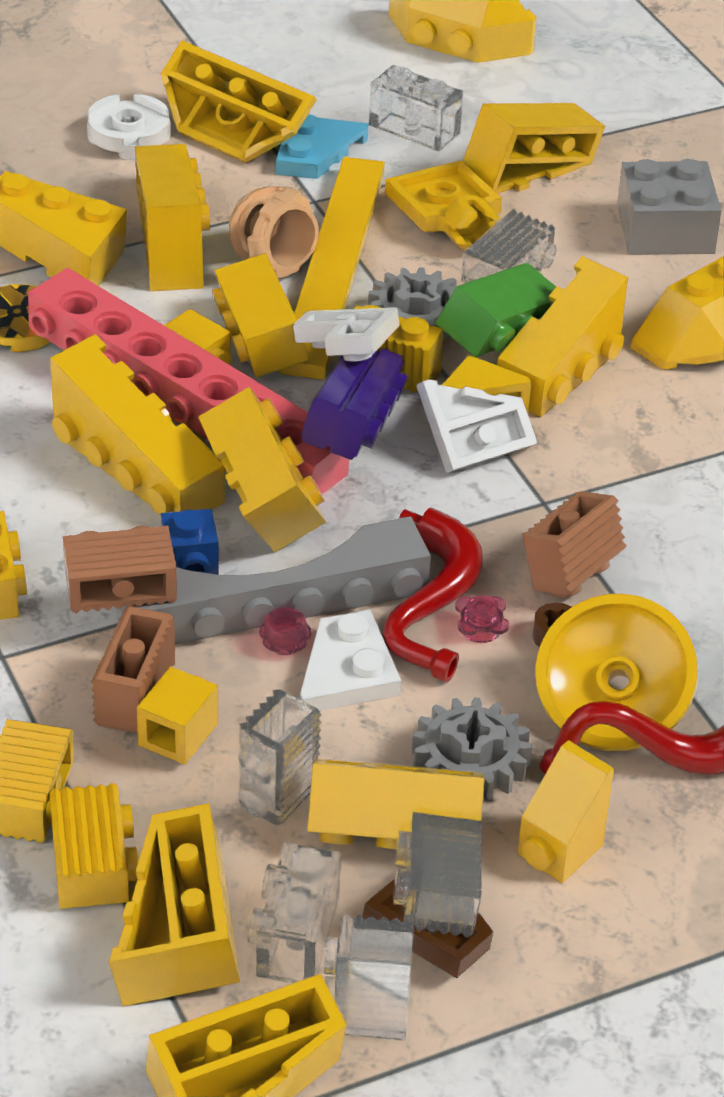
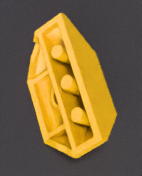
(467, 28)
(231, 104)
(686, 321)

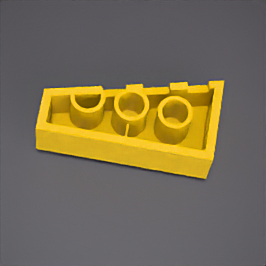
(130, 433)

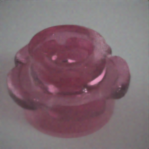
(285, 631)

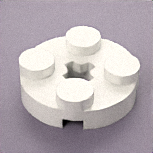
(128, 124)

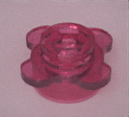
(481, 618)

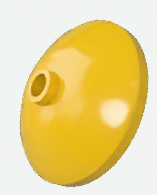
(612, 639)

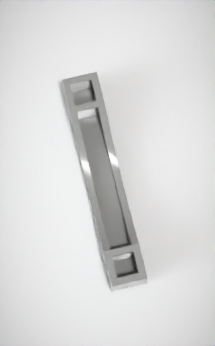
(370, 568)

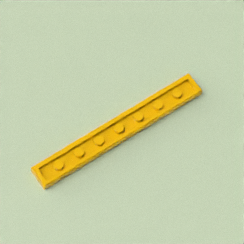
(338, 251)

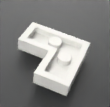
(348, 331)

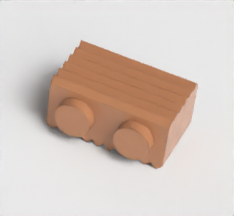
(573, 543)
(120, 568)
(131, 666)

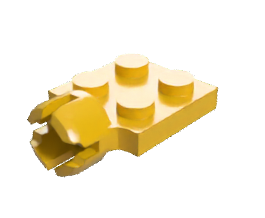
(447, 200)

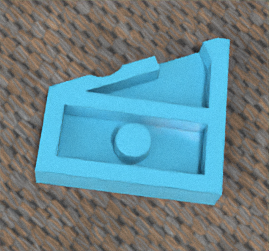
(318, 146)

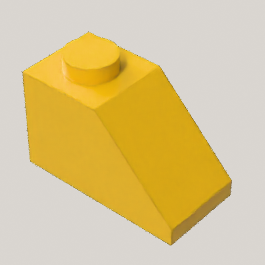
(567, 813)

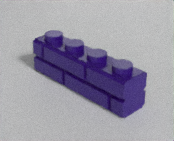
(355, 403)

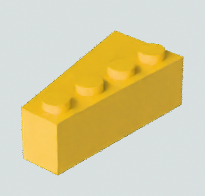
(171, 216)

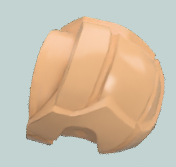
(275, 223)

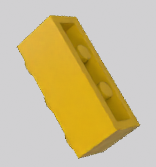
(258, 315)
(380, 798)

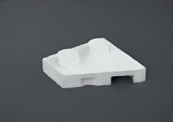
(349, 663)

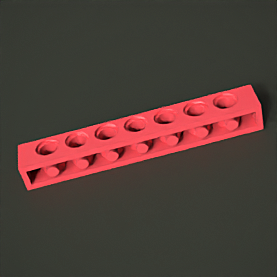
(164, 363)

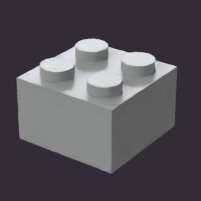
(668, 207)

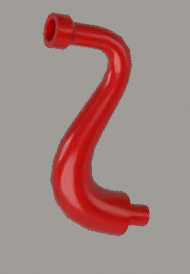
(461, 568)
(687, 752)

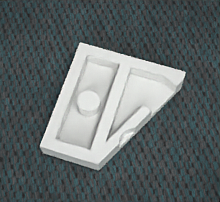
(473, 424)

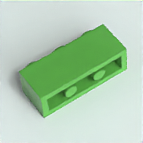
(495, 308)

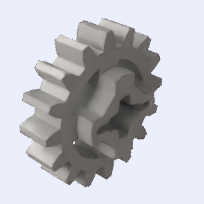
(413, 294)
(498, 743)

